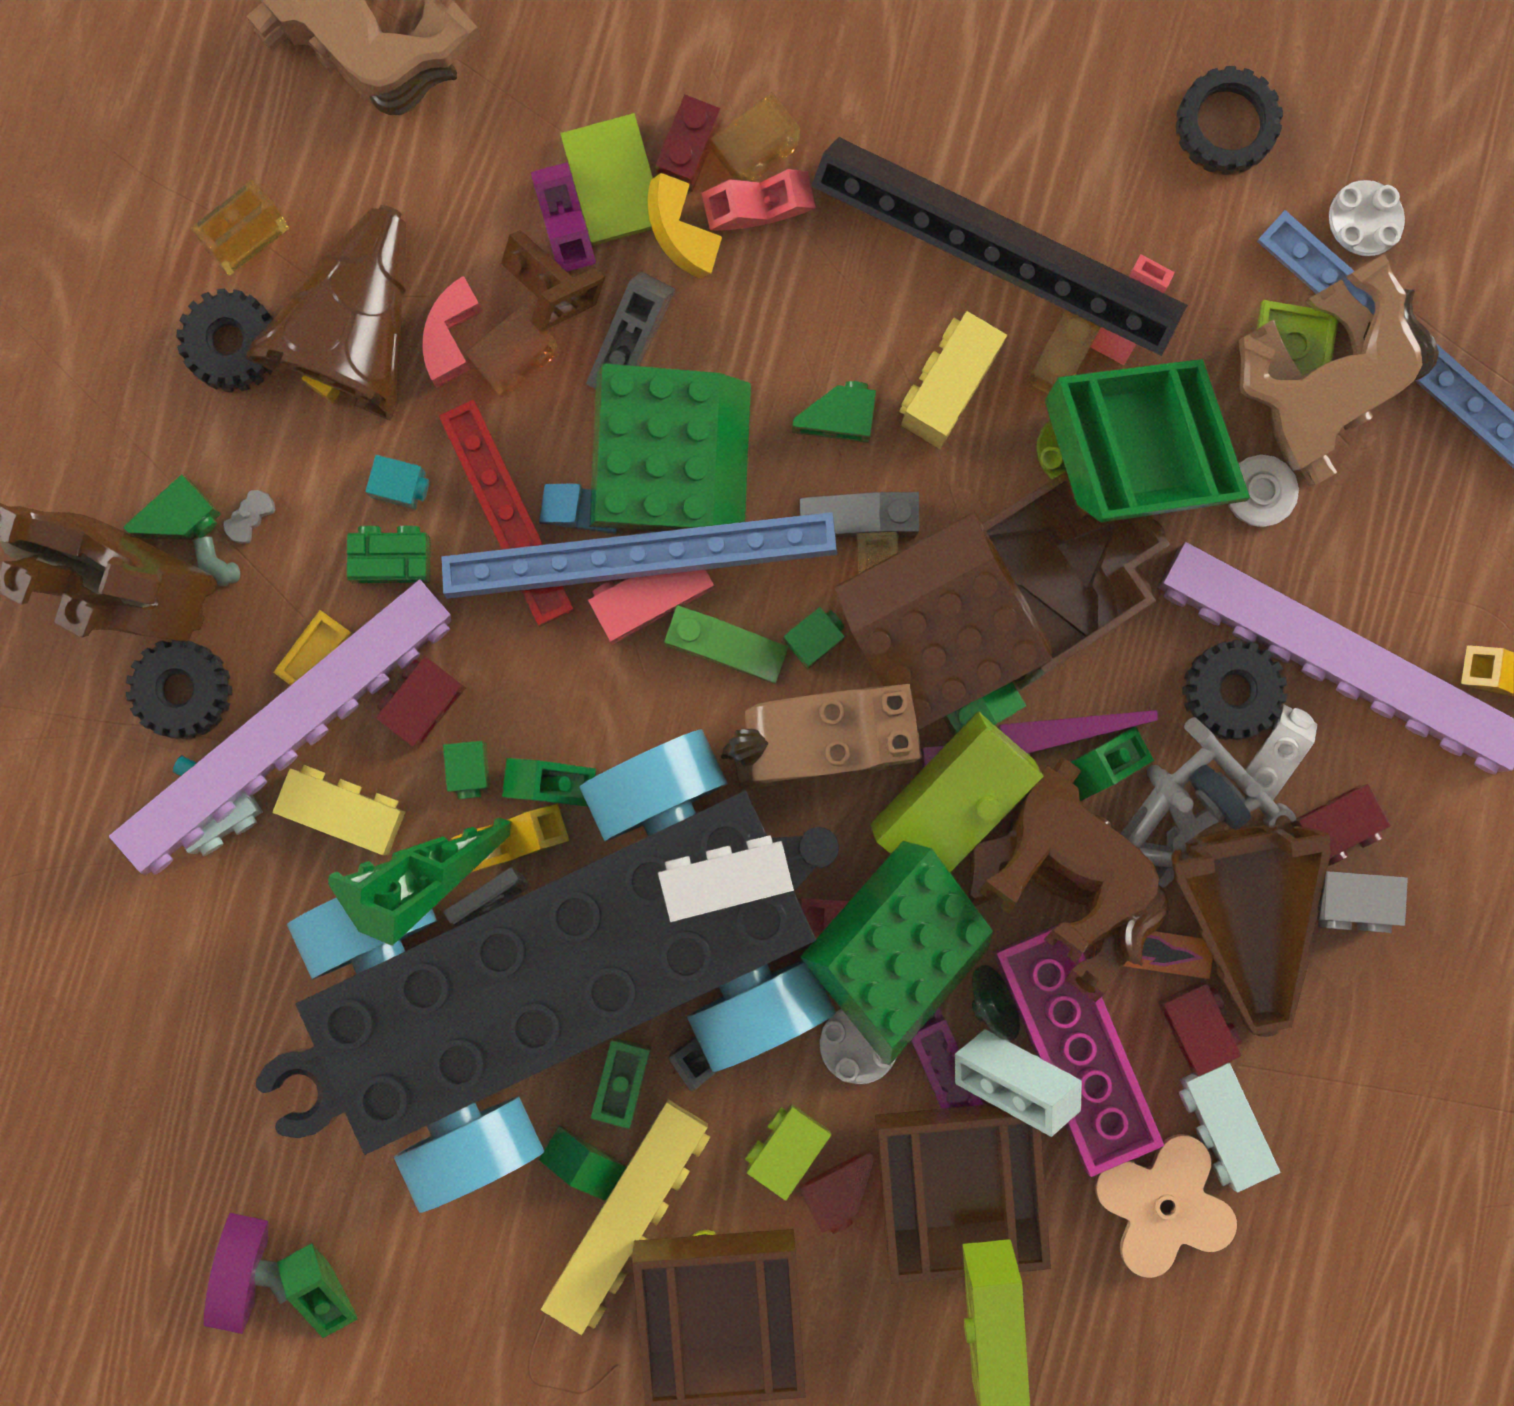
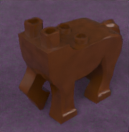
(1082, 862)

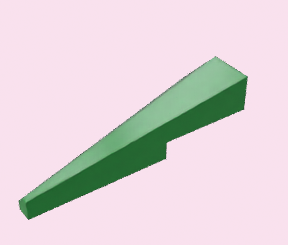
(398, 893)

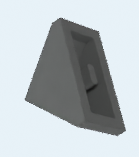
(691, 1064)

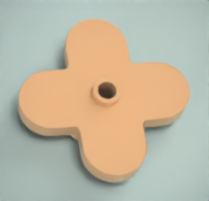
(1195, 1217)

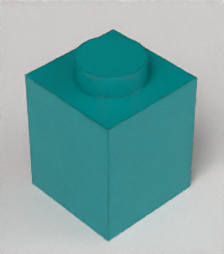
(397, 482)

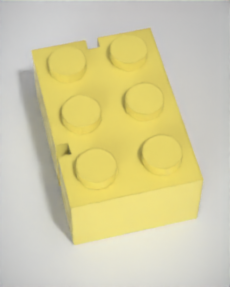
(951, 378)

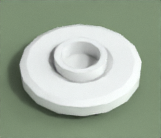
(1271, 491)

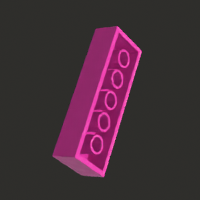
(1082, 1041)

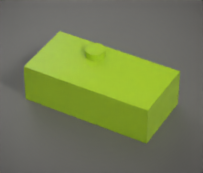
(959, 794)
(996, 1324)

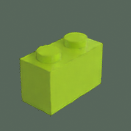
(787, 1151)

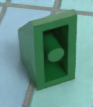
(839, 414)
(176, 514)
(993, 706)
(1111, 762)
(545, 781)
(315, 1290)

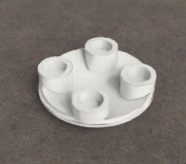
(1367, 217)
(849, 1053)

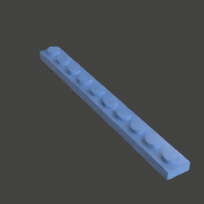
(1446, 382)
(639, 555)

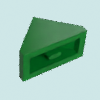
(581, 1164)

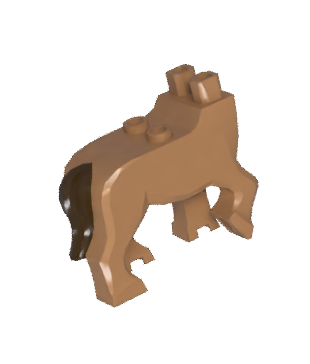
(381, 67)
(1312, 408)
(825, 735)

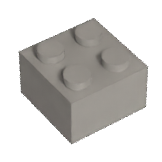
(1369, 900)

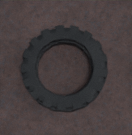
(1241, 83)

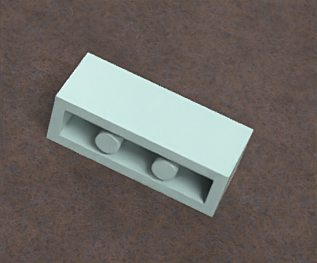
(1018, 1082)
(1228, 1128)

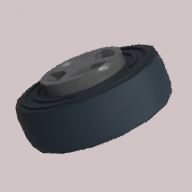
(1220, 797)

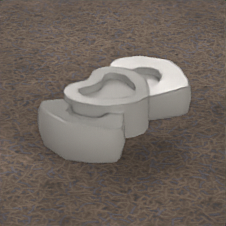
(248, 516)

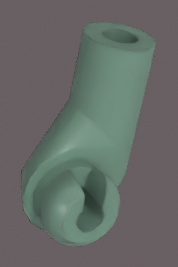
(209, 563)
(268, 1275)

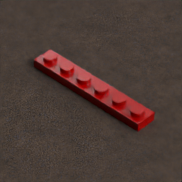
(500, 500)

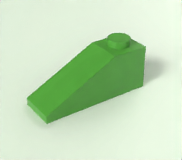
(725, 644)

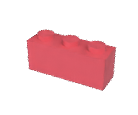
(645, 599)

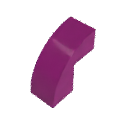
(563, 217)
(232, 1275)

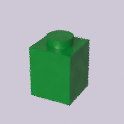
(815, 636)
(466, 768)

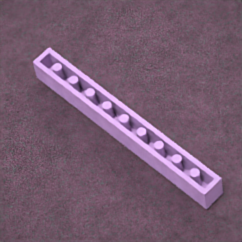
(1342, 657)
(281, 729)

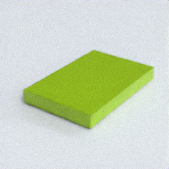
(610, 177)

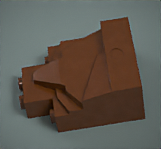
(1073, 567)

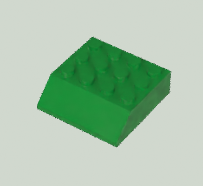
(1144, 441)
(668, 449)
(899, 948)

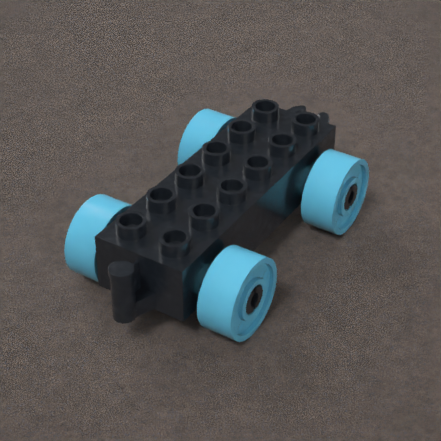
(548, 979)

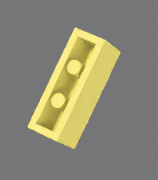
(339, 810)

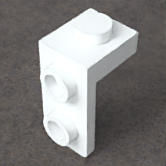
(1283, 750)

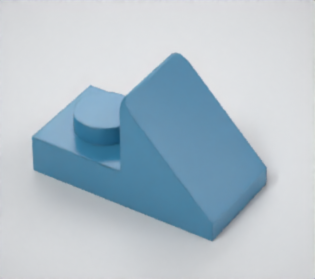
(568, 507)

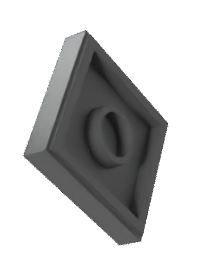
(488, 897)

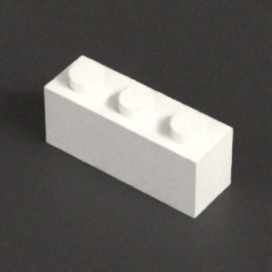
(725, 879)

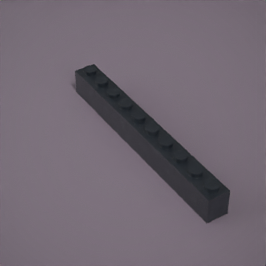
(999, 245)

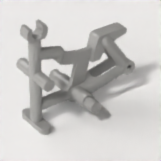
(1171, 796)

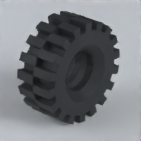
(198, 334)
(1256, 668)
(208, 694)

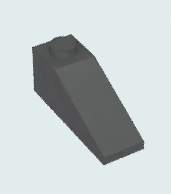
(634, 323)
(868, 512)

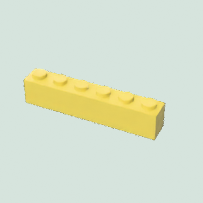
(625, 1216)

